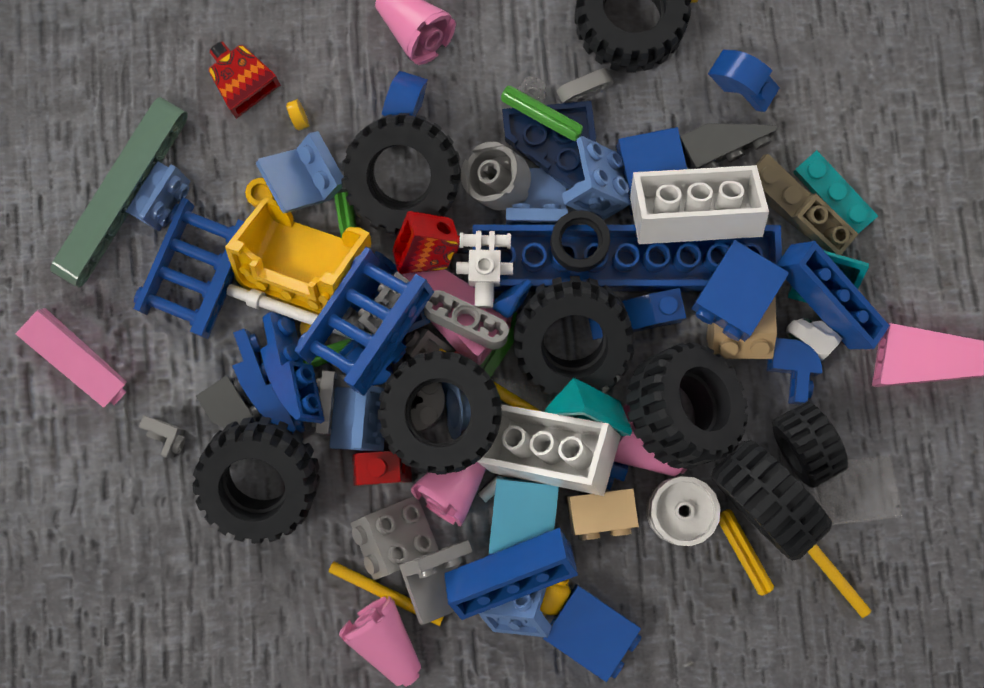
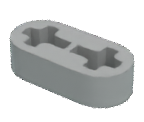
(585, 86)

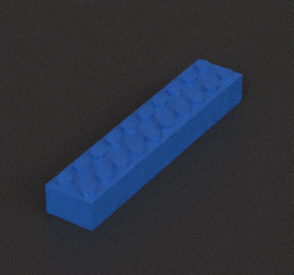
(627, 263)

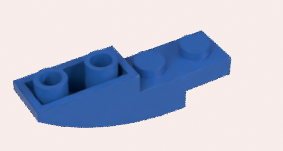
(289, 376)
(255, 382)

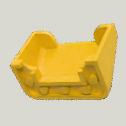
(291, 258)

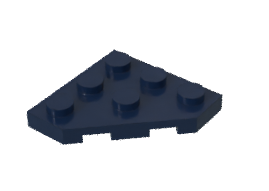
(548, 148)

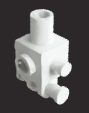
(484, 265)

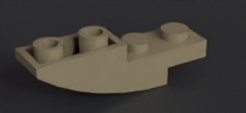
(803, 210)

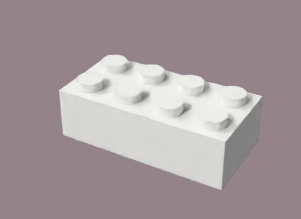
(698, 204)
(553, 450)

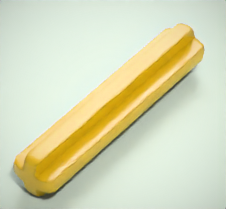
(745, 553)

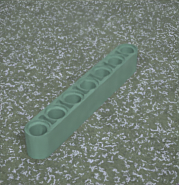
(109, 204)

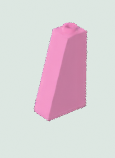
(451, 284)
(925, 356)
(72, 357)

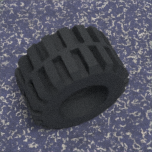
(810, 444)

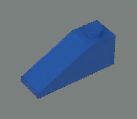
(650, 311)

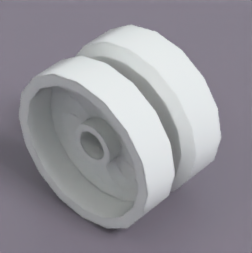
(701, 505)

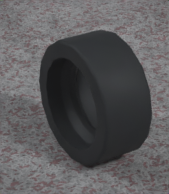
(594, 222)

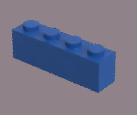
(832, 295)
(510, 574)

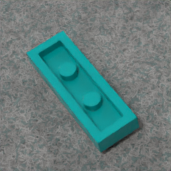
(833, 189)

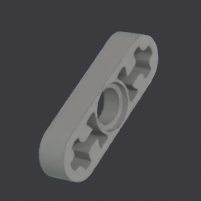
(470, 332)

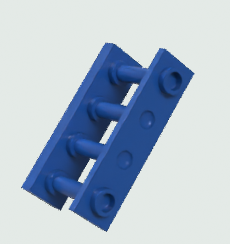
(213, 291)
(378, 346)

